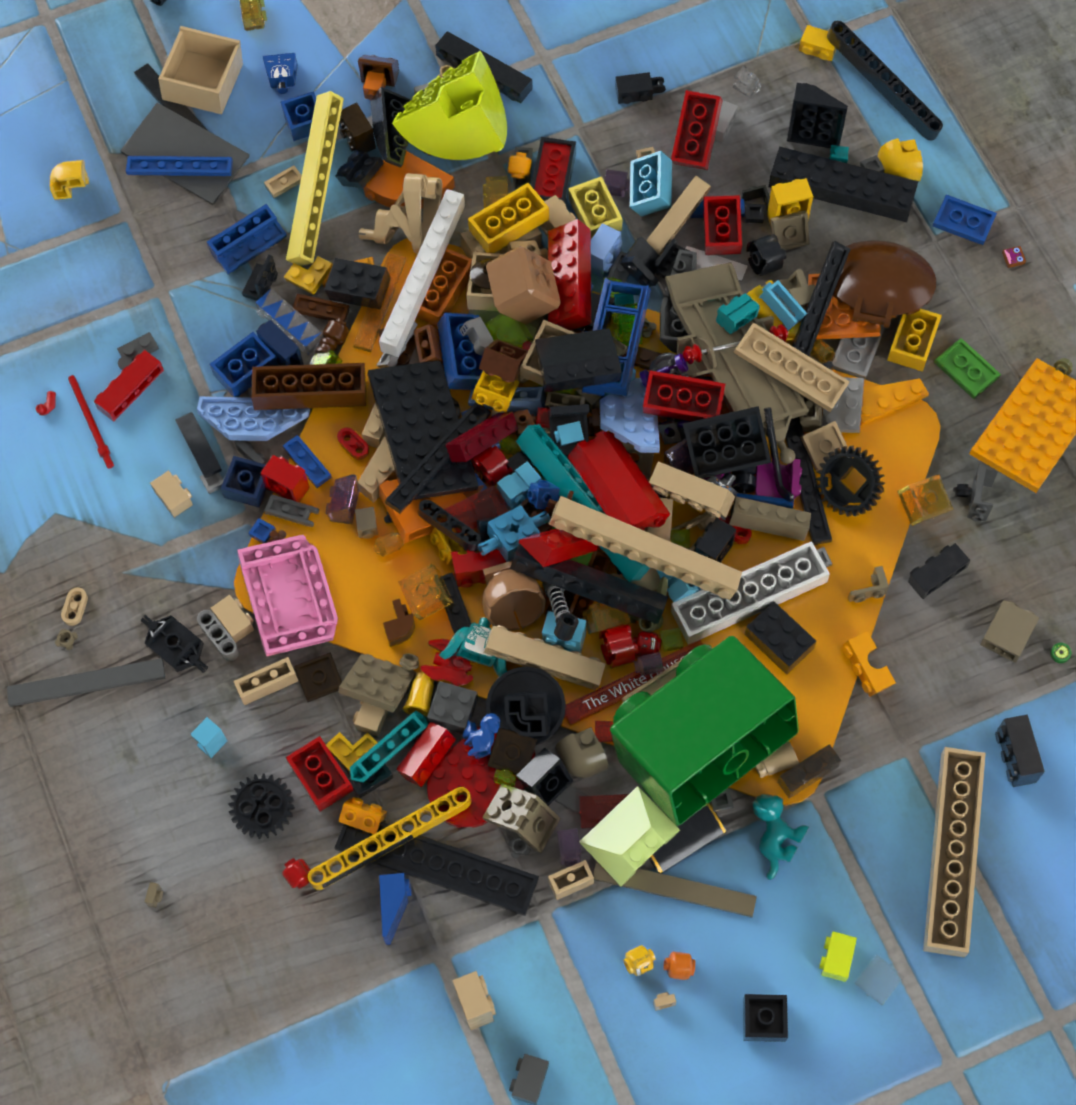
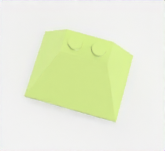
(629, 836)

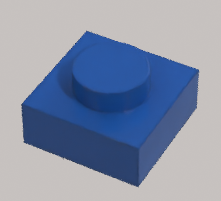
(261, 530)

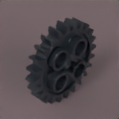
(245, 797)

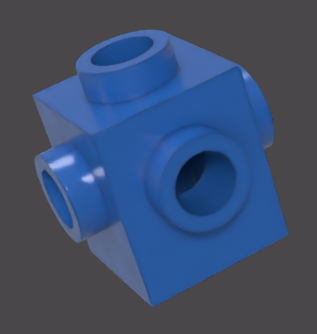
(542, 492)

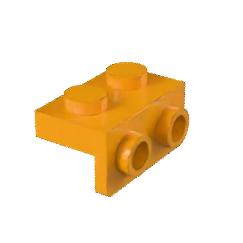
(362, 815)

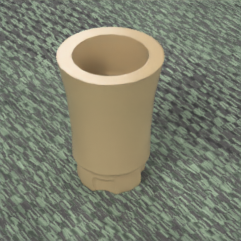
(778, 761)

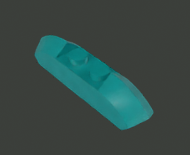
(388, 747)

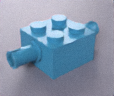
(509, 529)

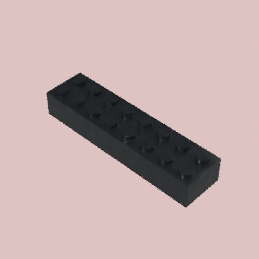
(846, 184)

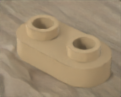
(74, 607)

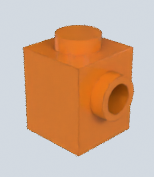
(373, 83)

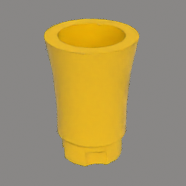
(420, 695)

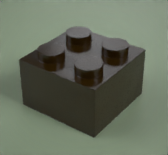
(356, 129)

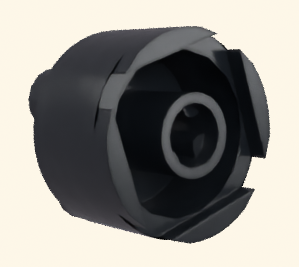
(765, 255)

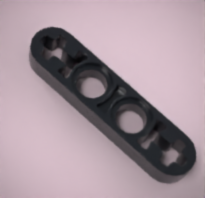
(446, 527)

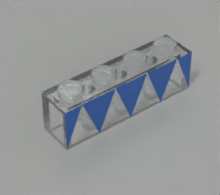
(289, 320)

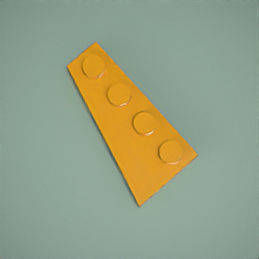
(890, 397)

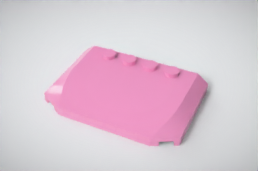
(288, 594)

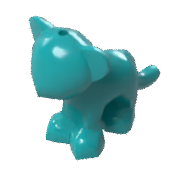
(769, 809)

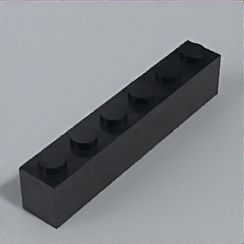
(508, 80)

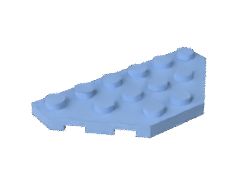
(627, 421)
(240, 422)

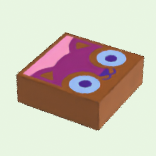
(1014, 256)

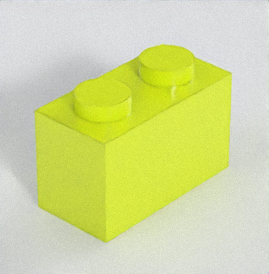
(838, 956)

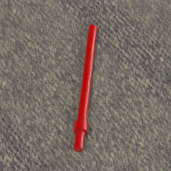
(103, 449)

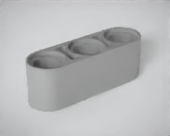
(222, 642)

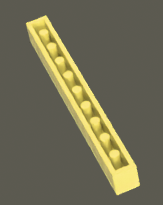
(314, 179)

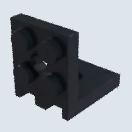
(568, 414)

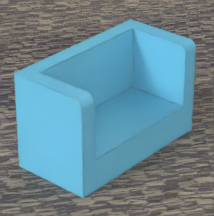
(209, 737)

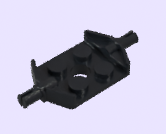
(181, 655)

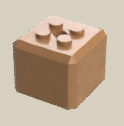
(523, 285)

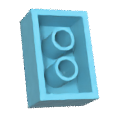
(651, 183)

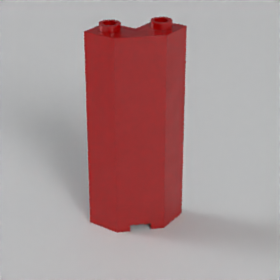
(618, 482)

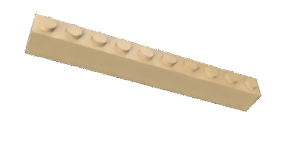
(645, 548)

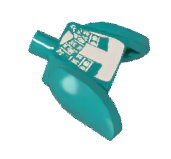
(471, 645)

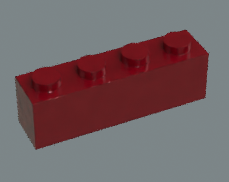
(481, 437)

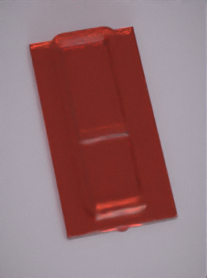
(478, 506)
(597, 807)

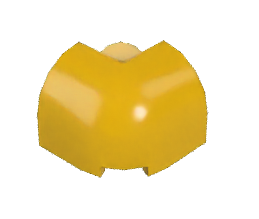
(902, 159)
(67, 176)

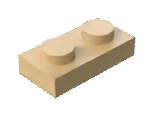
(283, 181)

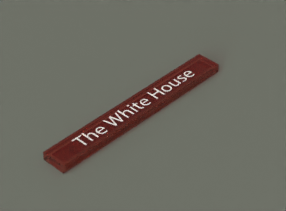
(616, 690)

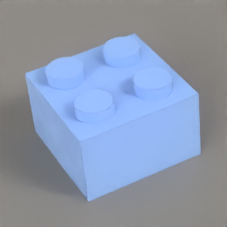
(604, 249)

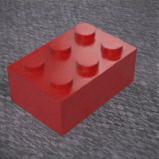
(722, 225)
(319, 773)

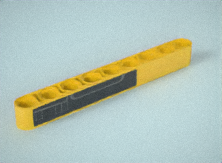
(385, 847)

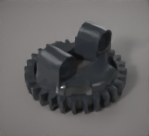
(839, 466)

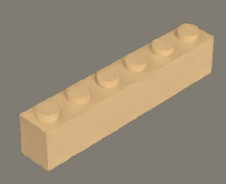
(549, 658)

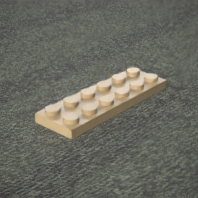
(791, 367)

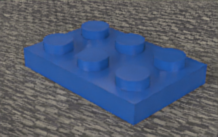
(964, 219)

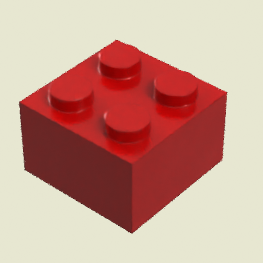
(285, 479)

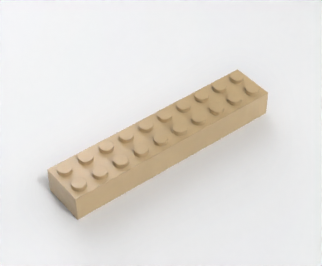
(954, 852)

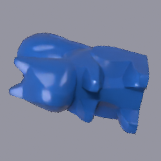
(481, 739)

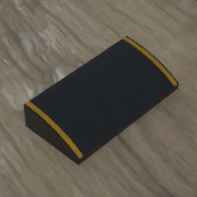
(693, 835)

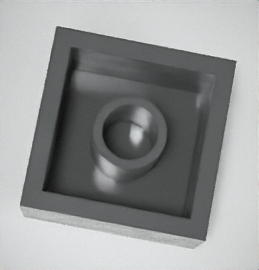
(452, 707)

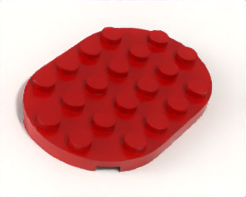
(466, 771)

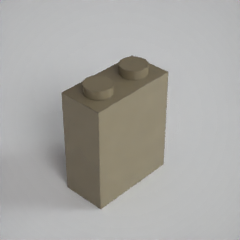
(1010, 630)

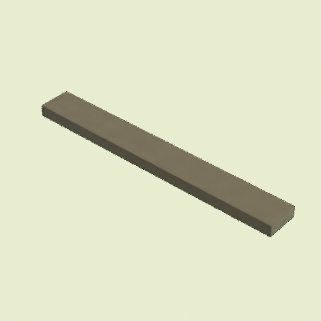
(684, 890)

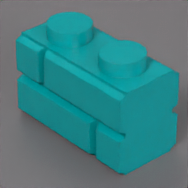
(737, 313)

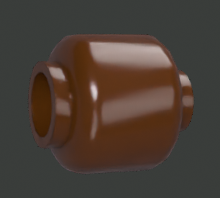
(336, 331)

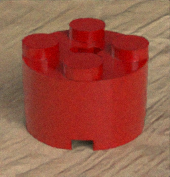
(491, 465)
(618, 646)

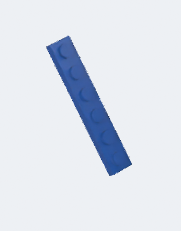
(179, 166)

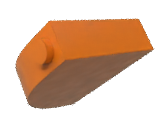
(388, 181)
(409, 523)

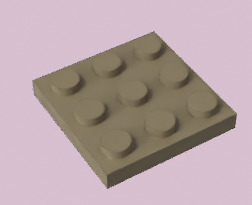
(377, 682)

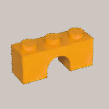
(872, 679)

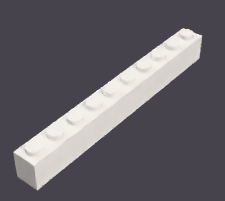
(422, 273)

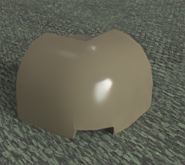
(798, 287)
(582, 754)

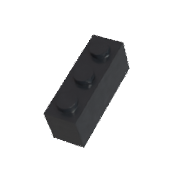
(938, 570)

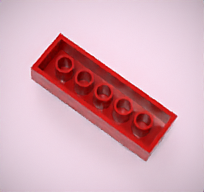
(571, 263)

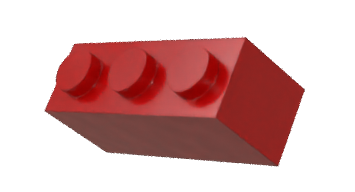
(426, 754)

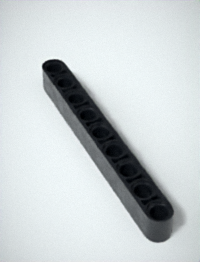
(876, 72)

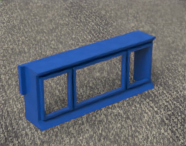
(644, 292)

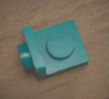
(839, 153)

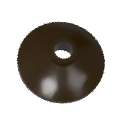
(479, 274)

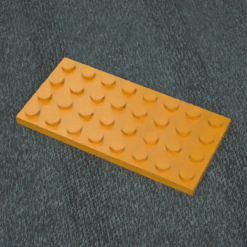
(1031, 427)

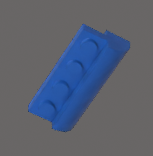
(246, 239)

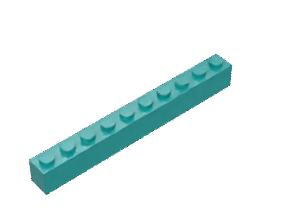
(560, 472)

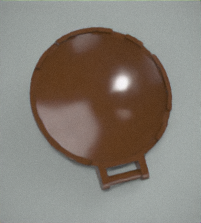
(884, 281)

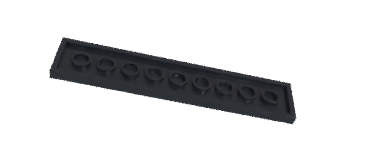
(451, 869)

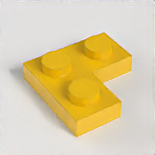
(309, 279)
(346, 752)

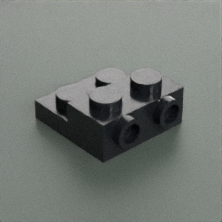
(358, 169)

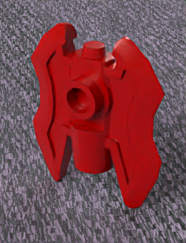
(451, 669)

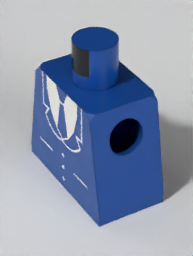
(281, 71)

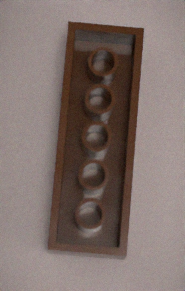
(309, 386)

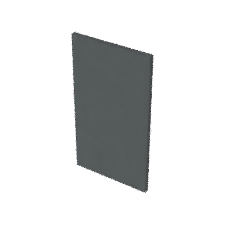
(173, 135)

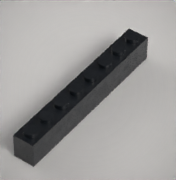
(594, 585)

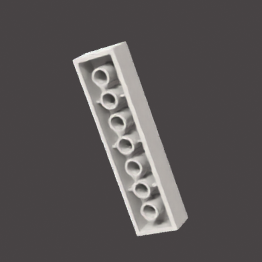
(758, 587)

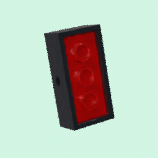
(554, 168)

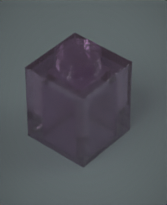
(617, 182)

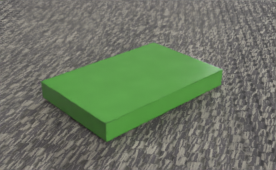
(967, 368)

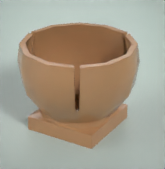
(511, 592)

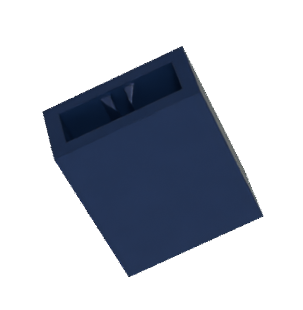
(280, 344)

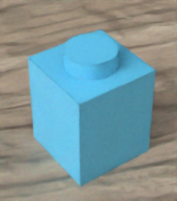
(569, 433)

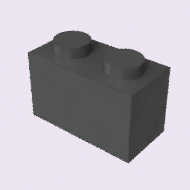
(529, 1079)

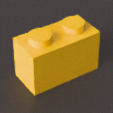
(815, 43)

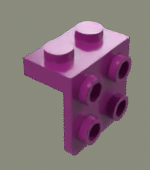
(790, 478)

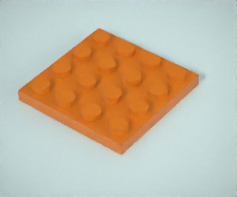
(839, 323)

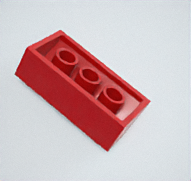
(556, 546)

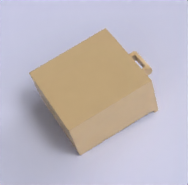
(201, 70)

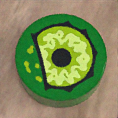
(1060, 652)

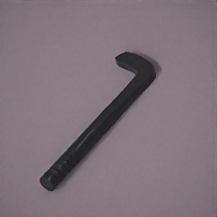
(775, 457)

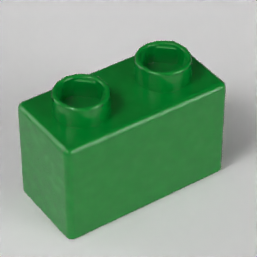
(703, 727)

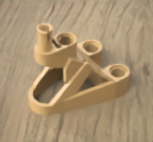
(408, 216)

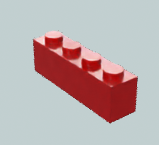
(128, 385)

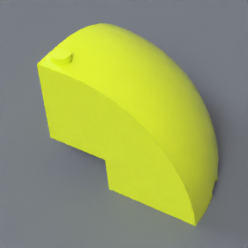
(457, 113)

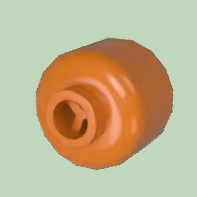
(679, 965)

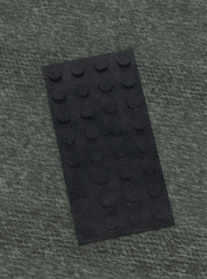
(415, 416)

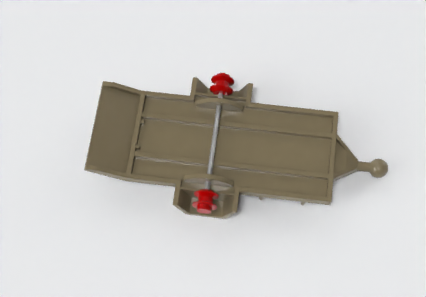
(696, 301)

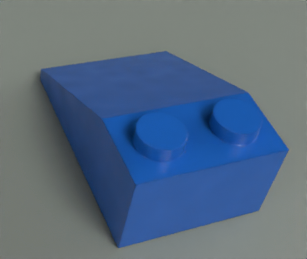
(394, 900)

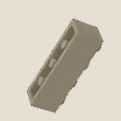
(770, 518)

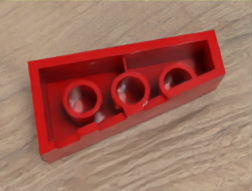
(470, 566)

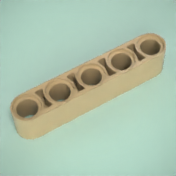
(678, 214)

